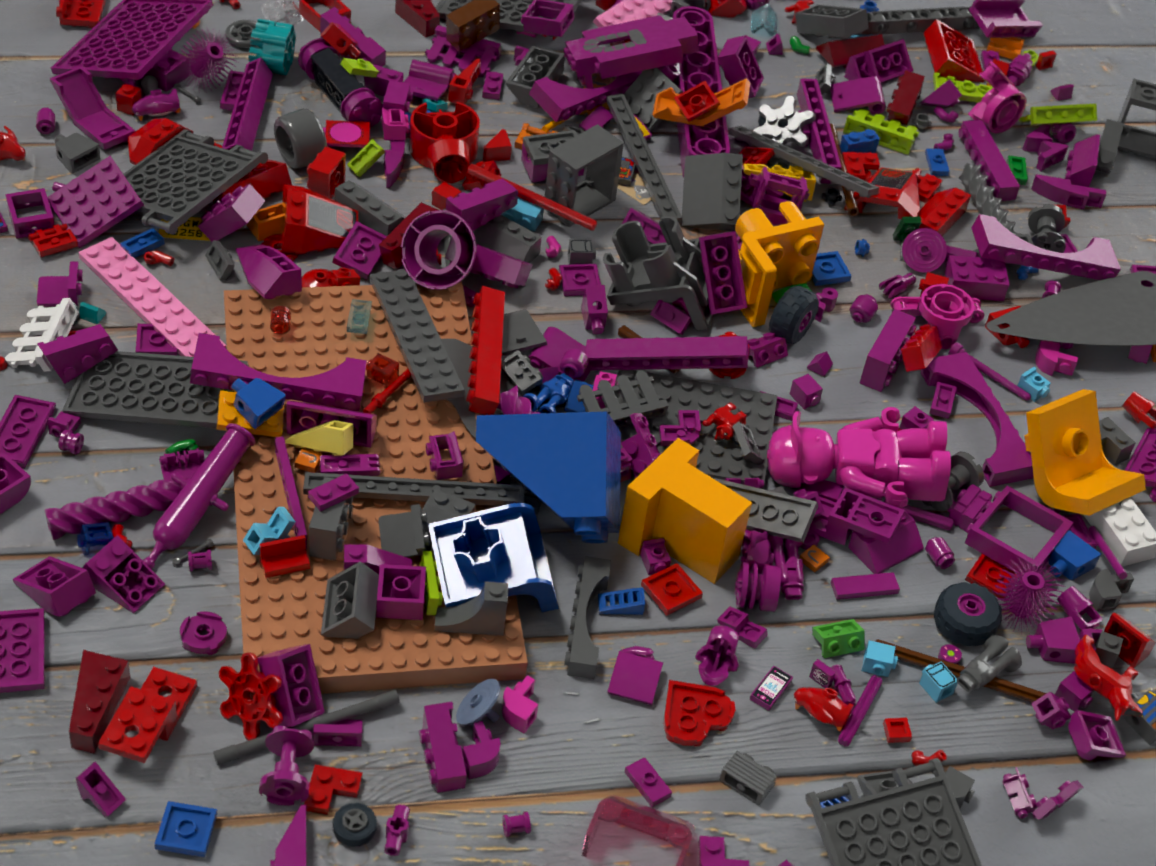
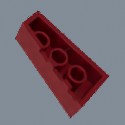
(391, 246)
(96, 698)

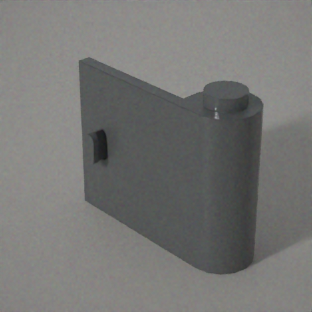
(520, 332)

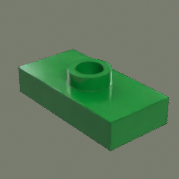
(1018, 168)

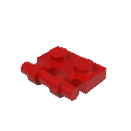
(926, 185)
(53, 240)

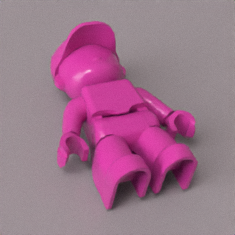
(866, 458)

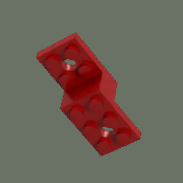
(147, 714)

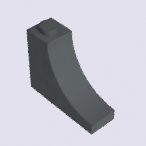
(479, 616)

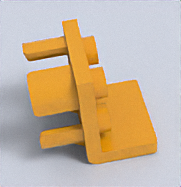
(775, 255)

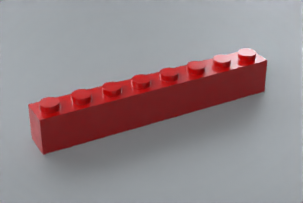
(486, 351)

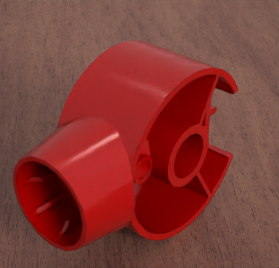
(445, 140)

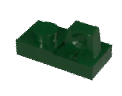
(905, 227)

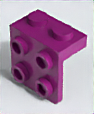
(55, 288)

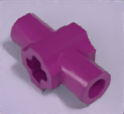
(397, 830)

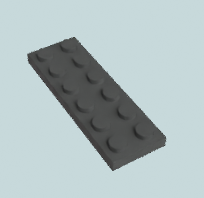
(776, 512)

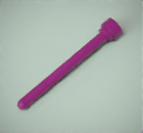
(958, 348)

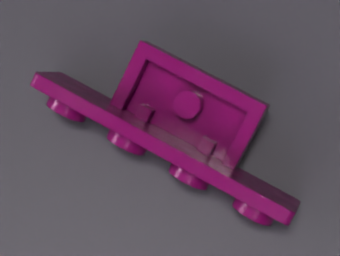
(641, 446)

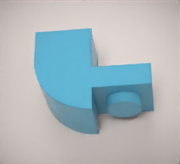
(276, 529)

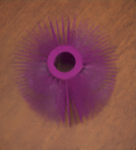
(207, 59)
(1027, 594)

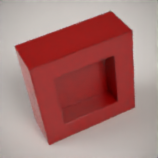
(1046, 60)
(897, 730)

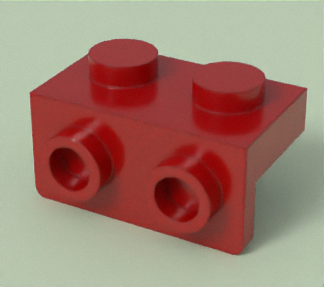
(472, 182)

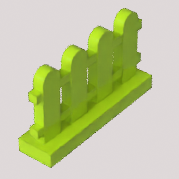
(1061, 114)
(888, 135)

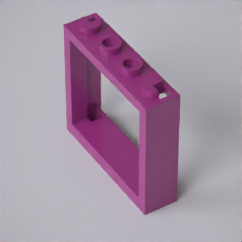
(1027, 507)

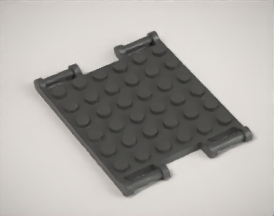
(186, 177)
(897, 826)

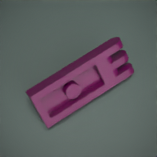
(351, 464)

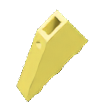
(329, 437)

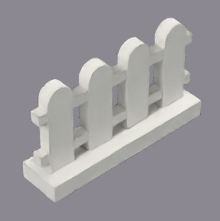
(59, 324)

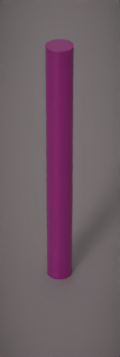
(1108, 553)

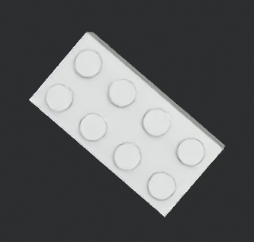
(1126, 532)

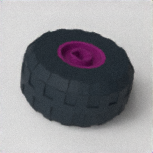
(794, 314)
(967, 614)

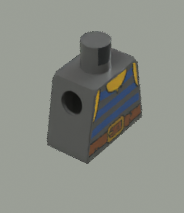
(1146, 724)

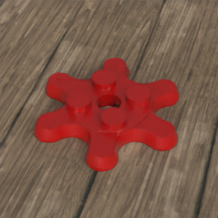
(239, 700)

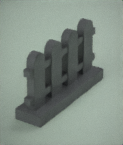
(650, 405)

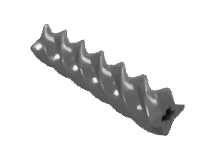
(983, 196)

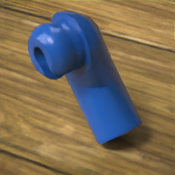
(1023, 272)

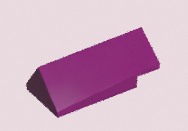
(882, 62)

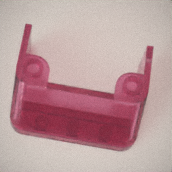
(644, 819)

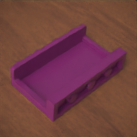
(1003, 19)

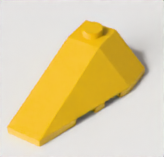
(793, 172)

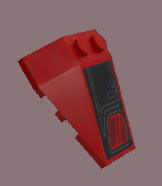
(896, 189)
(314, 221)

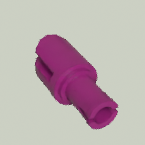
(897, 284)

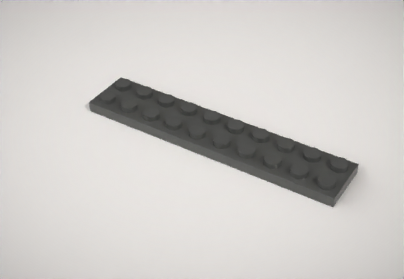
(416, 336)

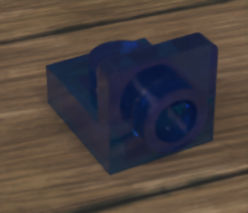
(94, 535)

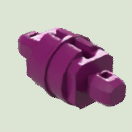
(1020, 69)

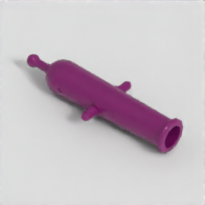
(199, 492)

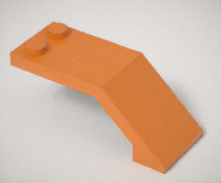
(730, 99)

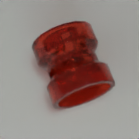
(280, 320)

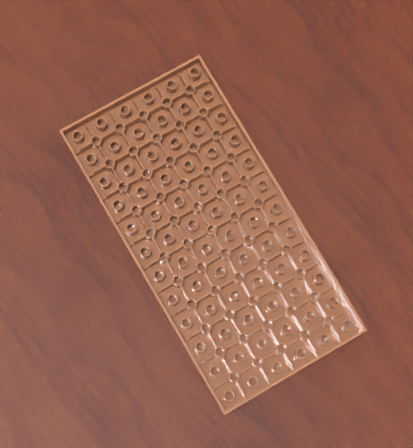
(290, 607)

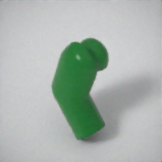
(797, 46)
(188, 444)

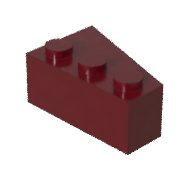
(419, 14)

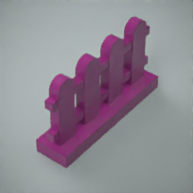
(485, 49)

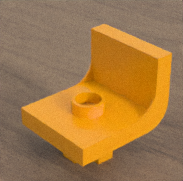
(1070, 460)

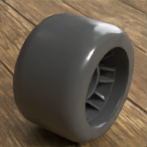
(299, 137)

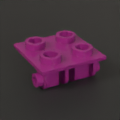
(182, 464)

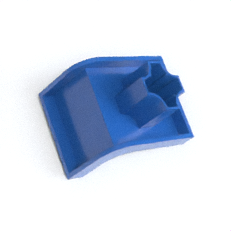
(492, 547)

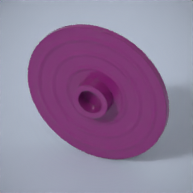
(924, 250)

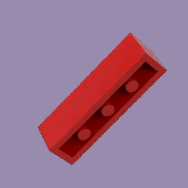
(921, 348)

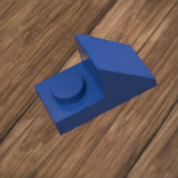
(572, 403)

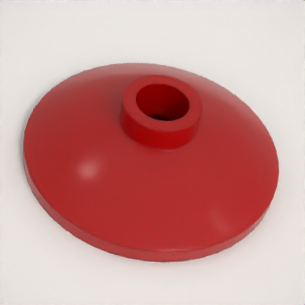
(316, 278)

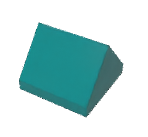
(91, 313)

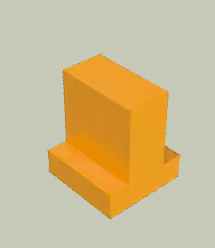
(688, 509)

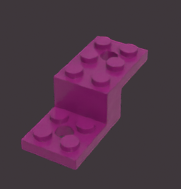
(856, 513)

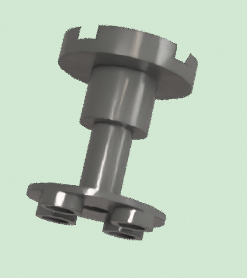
(1046, 224)
(962, 475)

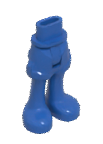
(555, 390)

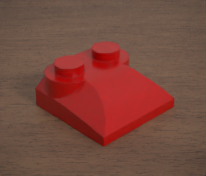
(697, 101)

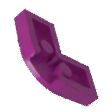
(687, 430)
(1067, 791)
(713, 853)

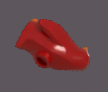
(10, 147)
(823, 705)

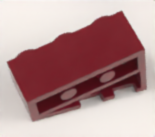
(905, 97)

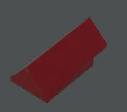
(838, 52)

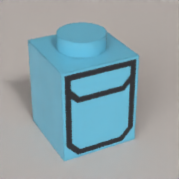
(938, 681)

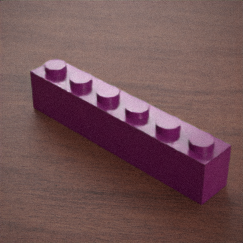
(985, 152)

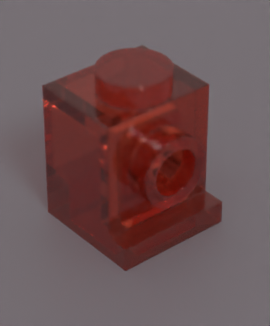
(382, 370)

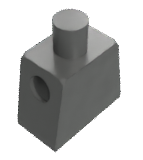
(76, 151)

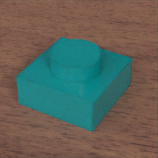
(435, 106)

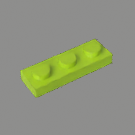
(431, 595)

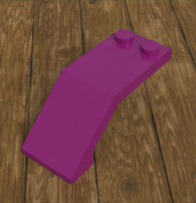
(88, 108)

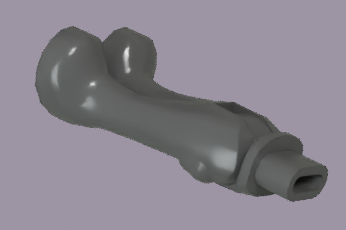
(980, 673)

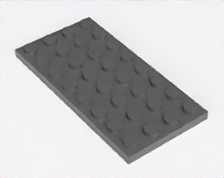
(144, 391)

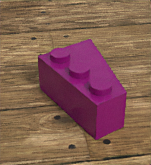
(78, 352)
(442, 748)

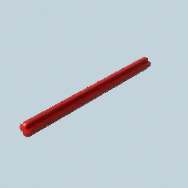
(536, 199)

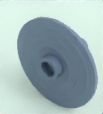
(479, 703)

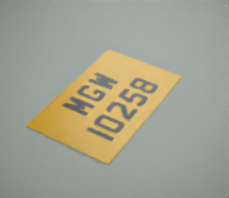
(186, 231)

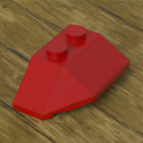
(152, 137)

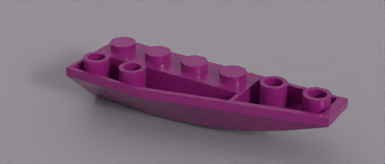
(269, 271)

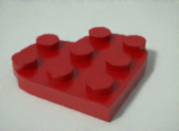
(694, 711)

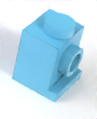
(1034, 384)

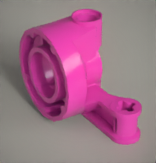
(1002, 104)
(943, 307)

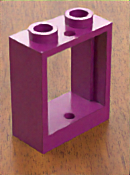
(561, 12)
(24, 225)

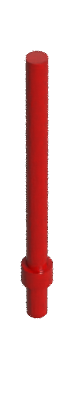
(380, 398)

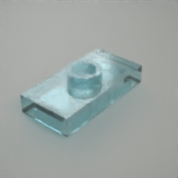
(359, 316)

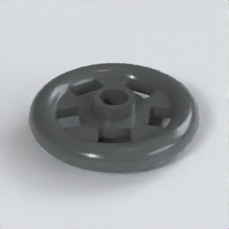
(243, 34)

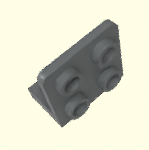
(405, 532)

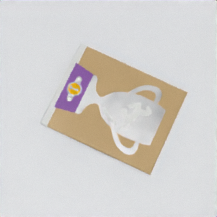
(636, 189)

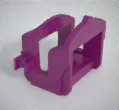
(771, 204)

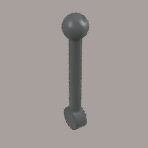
(178, 87)
(176, 561)

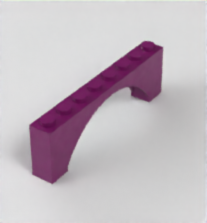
(566, 101)
(1000, 244)
(337, 387)
(1010, 460)

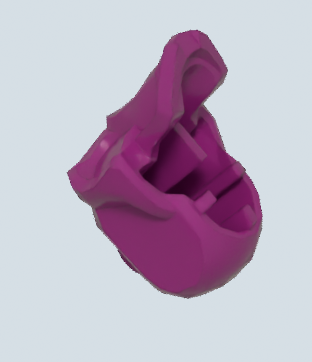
(757, 549)
(718, 655)

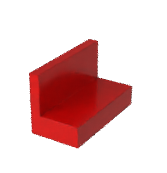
(284, 556)

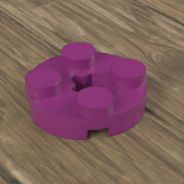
(203, 644)

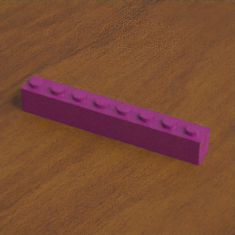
(248, 105)
(821, 135)
(667, 353)

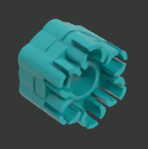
(275, 45)

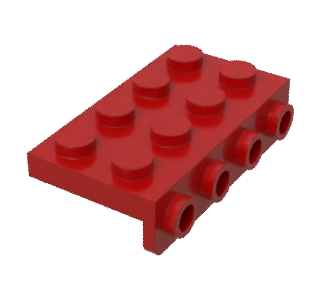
(80, 12)

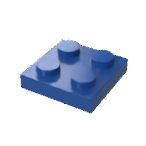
(830, 269)
(186, 829)

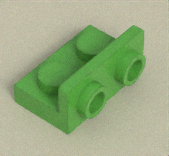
(840, 637)

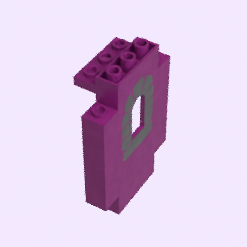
(651, 46)

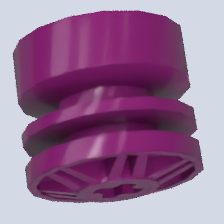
(759, 587)

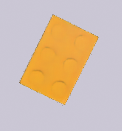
(229, 414)

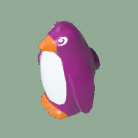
(157, 104)

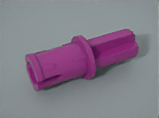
(843, 685)

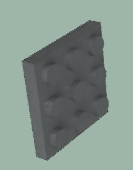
(643, 93)

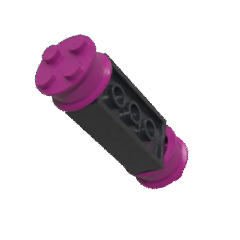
(343, 89)

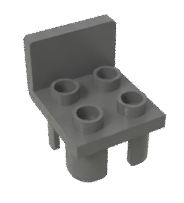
(658, 270)

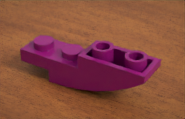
(1065, 193)

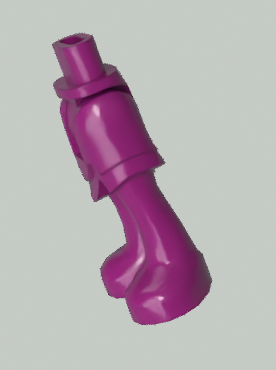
(792, 570)

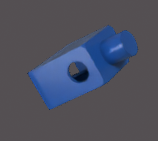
(257, 400)
(1073, 557)

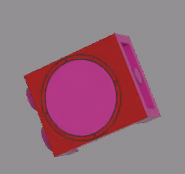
(347, 133)

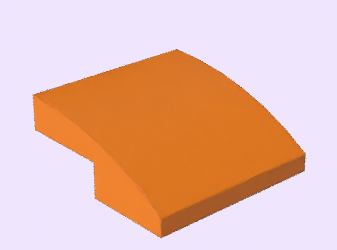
(1006, 47)

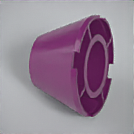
(420, 248)

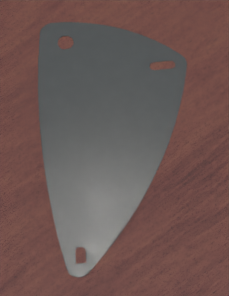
(1097, 313)

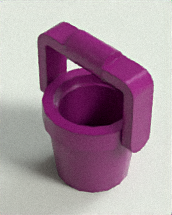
(1076, 605)

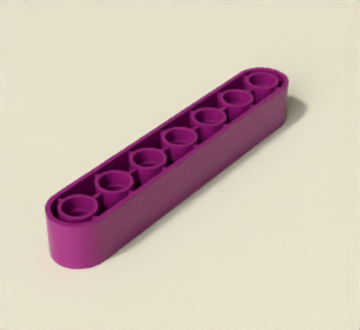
(694, 70)

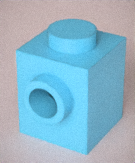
(879, 659)

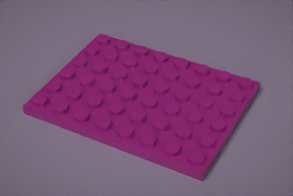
(133, 37)

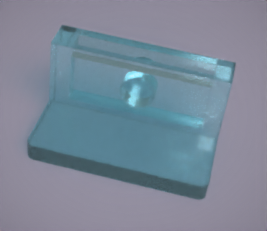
(766, 18)

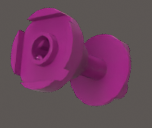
(285, 783)

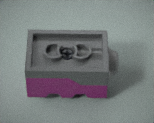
(536, 152)

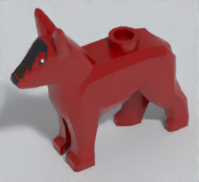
(1105, 680)

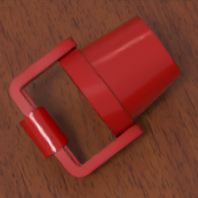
(1139, 407)

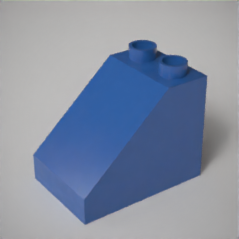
(564, 462)

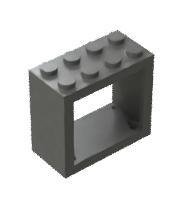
(1132, 138)
(602, 157)

